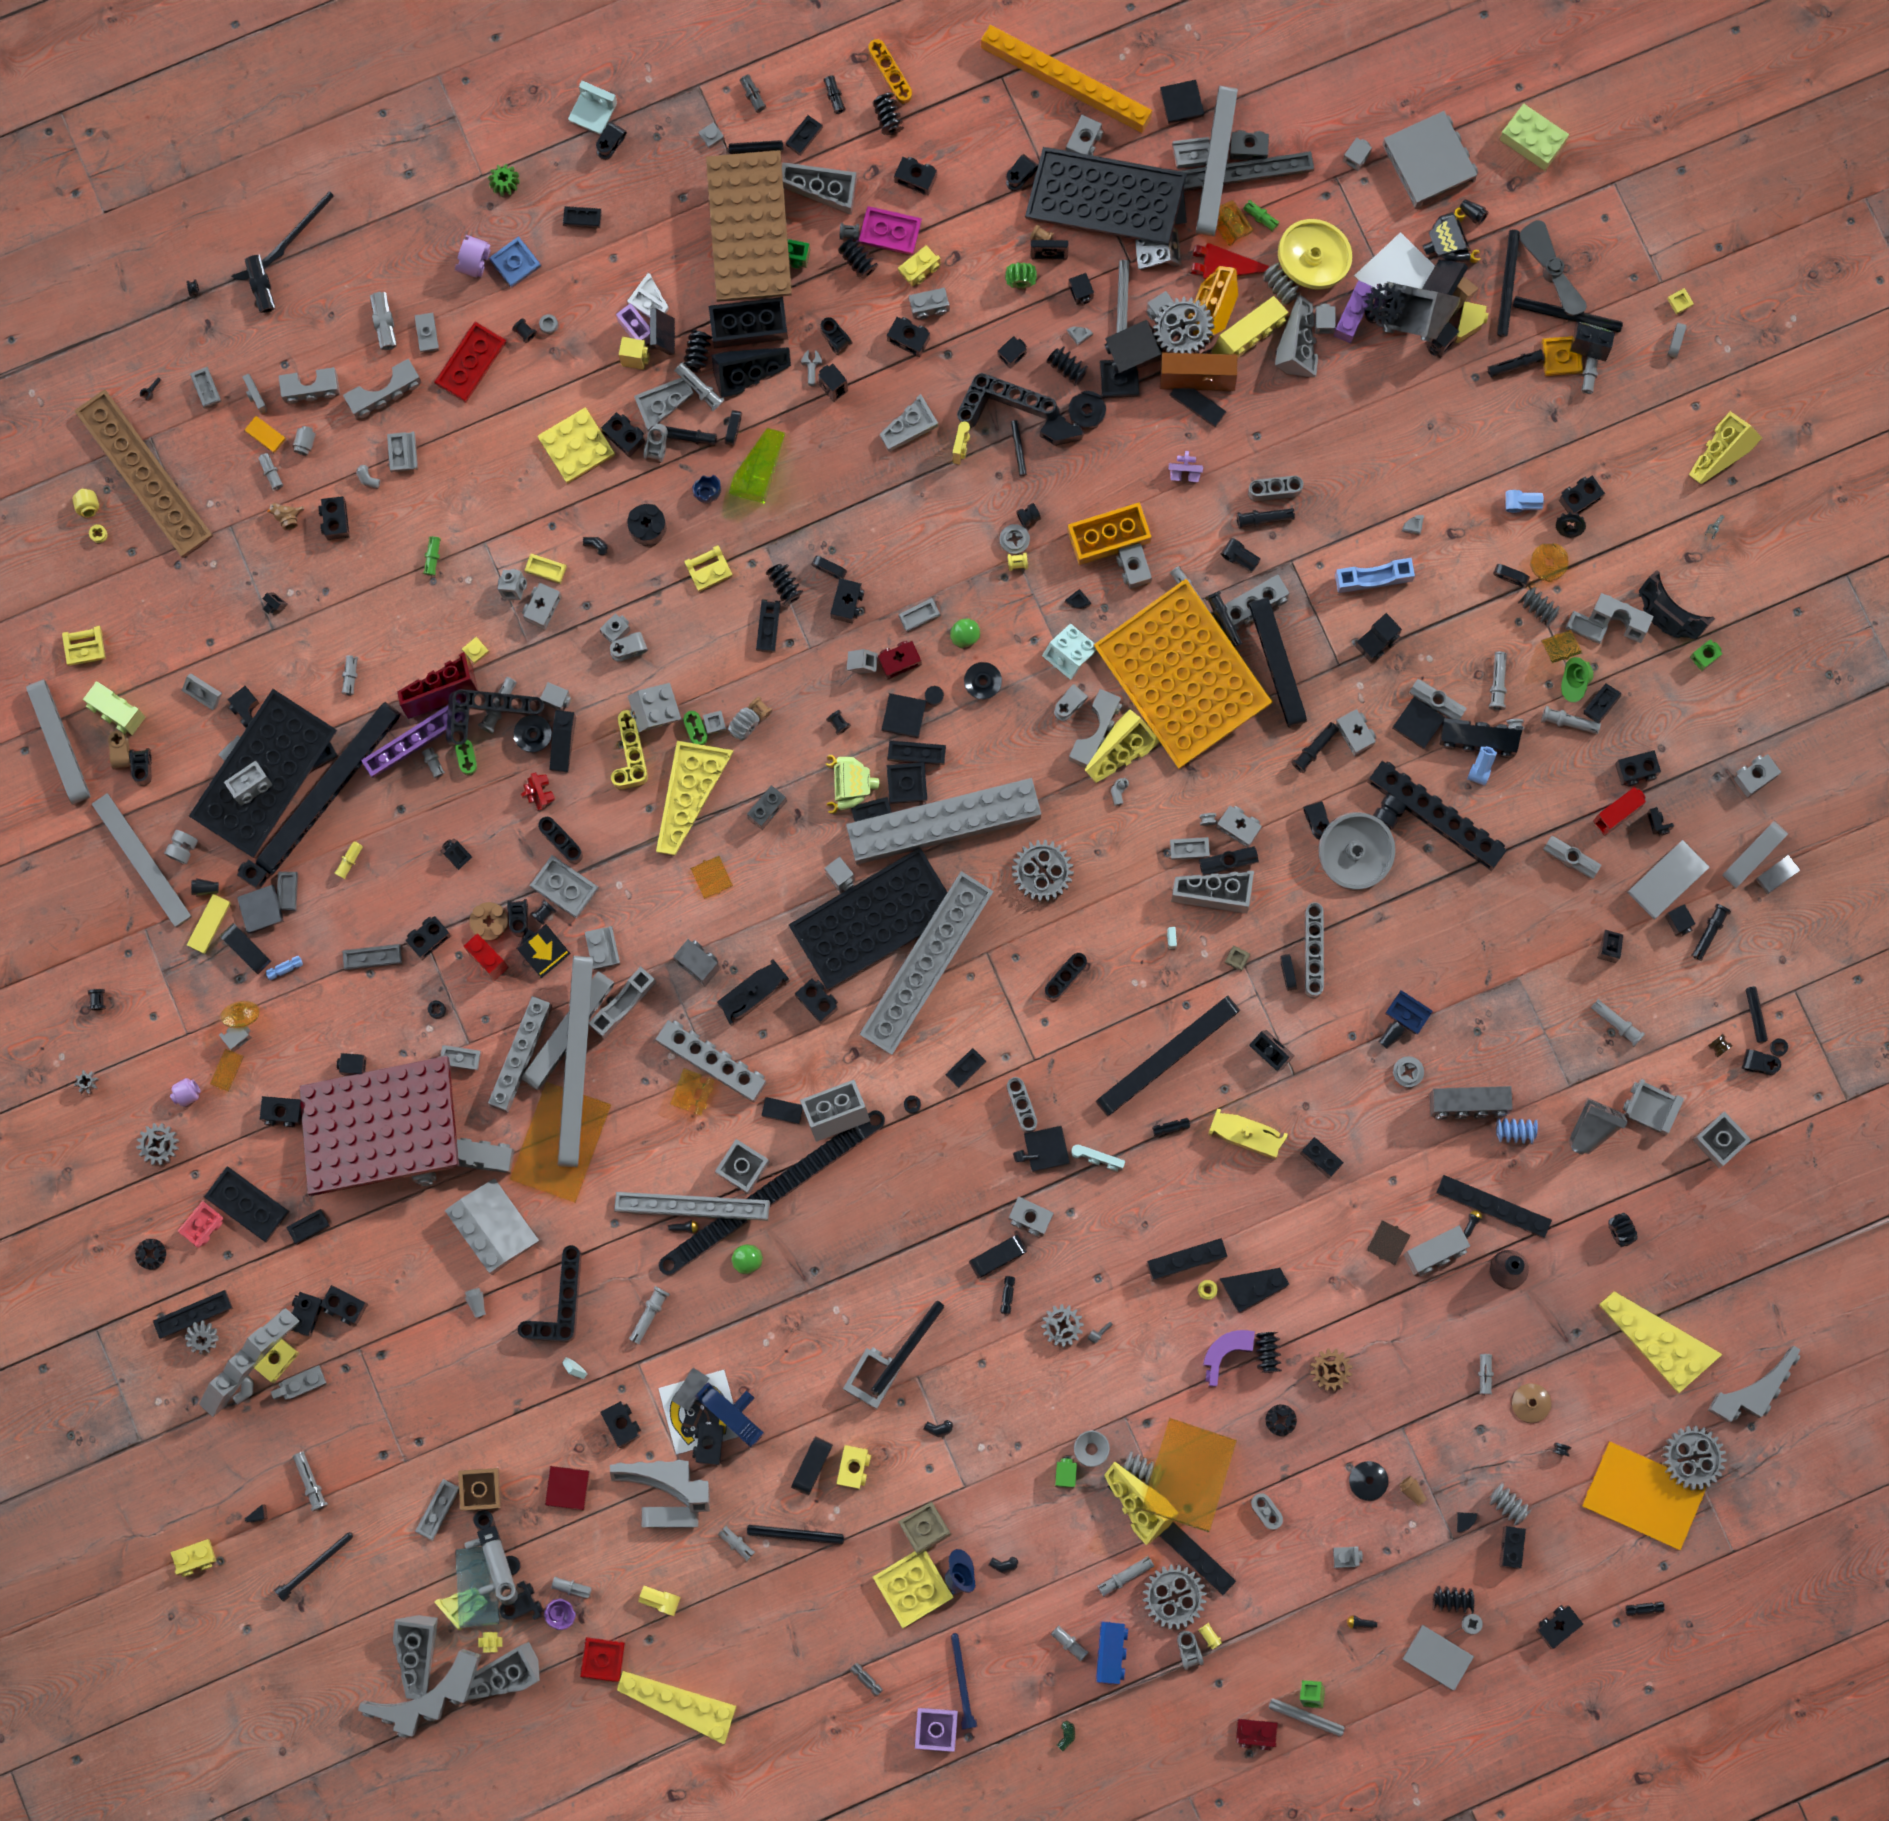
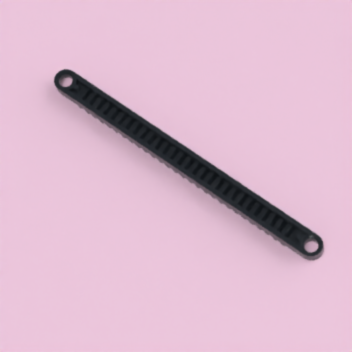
(773, 1191)

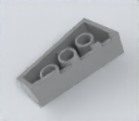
(823, 185)
(484, 1155)

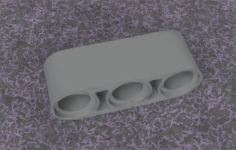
(1282, 482)
(1020, 1095)
(669, 1517)

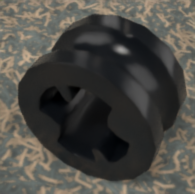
(193, 288)
(430, 1009)
(1778, 1041)
(913, 1110)
(1561, 1449)

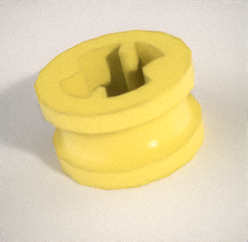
(97, 539)

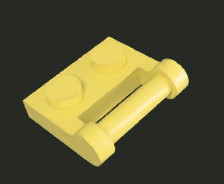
(960, 445)
(710, 574)
(84, 651)

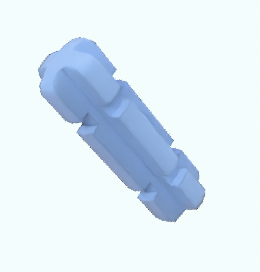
(284, 968)

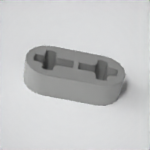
(1676, 340)

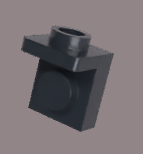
(1656, 820)
(455, 853)

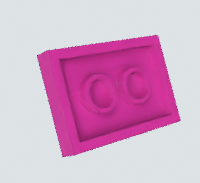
(890, 230)

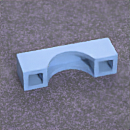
(1364, 578)

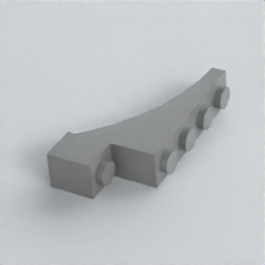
(1757, 1396)
(669, 1477)

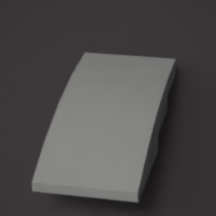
(1668, 879)

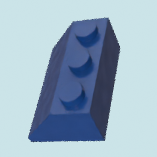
(1111, 1652)

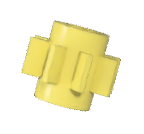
(490, 1642)

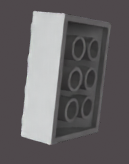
(492, 1226)

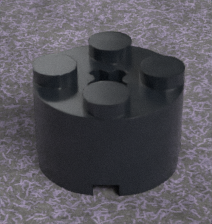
(646, 514)

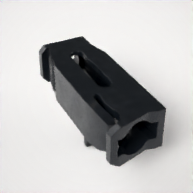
(752, 992)

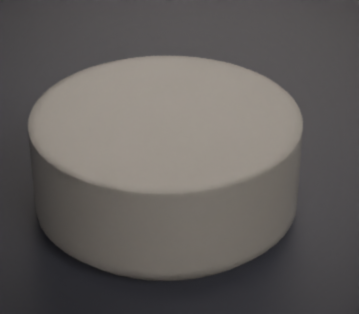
(548, 324)

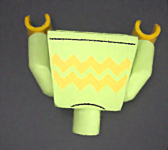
(851, 782)

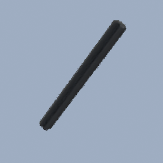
(1508, 283)
(1556, 311)
(907, 1348)

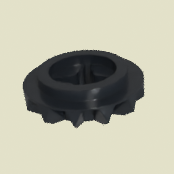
(1569, 530)
(159, 1254)
(1279, 1429)

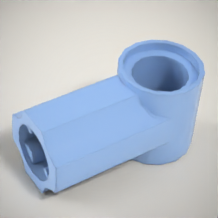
(1518, 501)
(1481, 769)

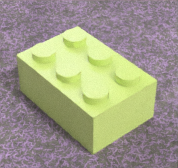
(1534, 137)

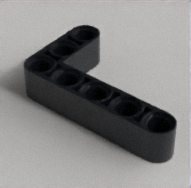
(1005, 397)
(486, 705)
(564, 1303)

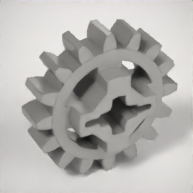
(153, 1137)
(1071, 1328)

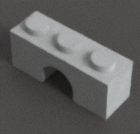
(324, 386)
(1610, 609)

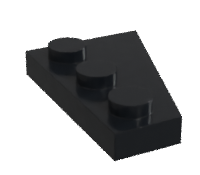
(1253, 1287)

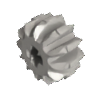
(743, 723)
(203, 1331)

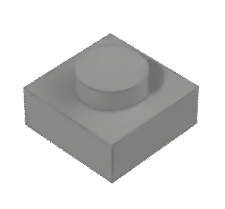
(711, 135)
(714, 722)

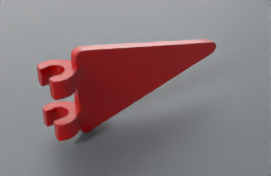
(1217, 256)

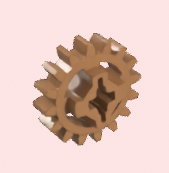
(1336, 1362)

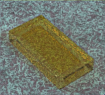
(226, 1070)

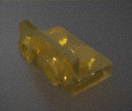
(1232, 223)

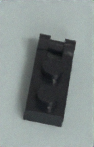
(768, 626)

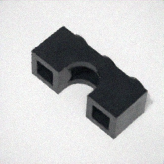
(243, 703)

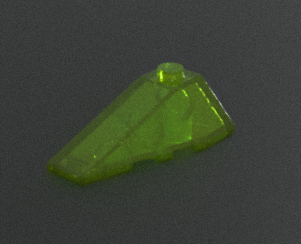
(756, 471)

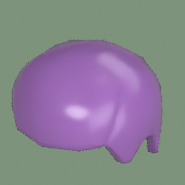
(559, 1614)

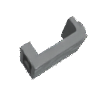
(1652, 1107)

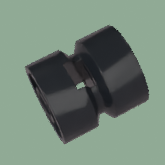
(1390, 810)

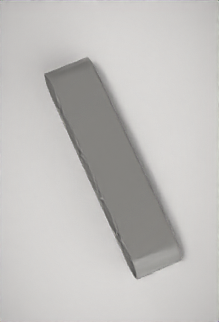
(1318, 941)

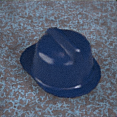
(960, 1572)

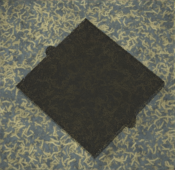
(1388, 1242)

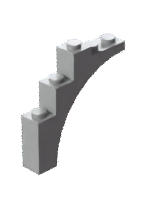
(241, 1364)
(407, 1714)

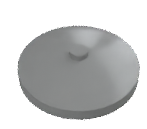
(1356, 850)

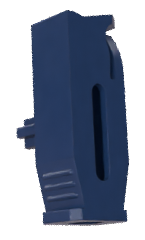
(731, 1413)

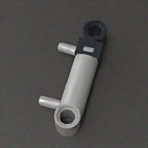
(495, 1557)

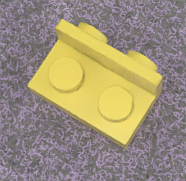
(919, 266)
(193, 1557)

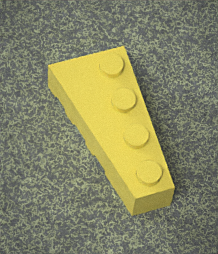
(1251, 329)

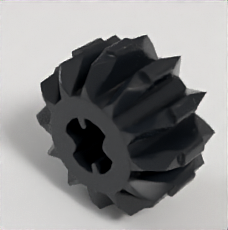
(1622, 1229)

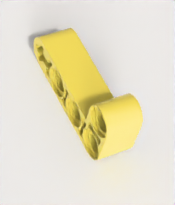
(630, 748)

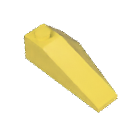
(1731, 442)

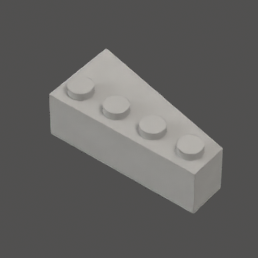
(1215, 891)

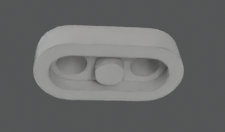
(1266, 1511)

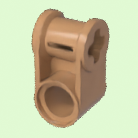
(119, 752)

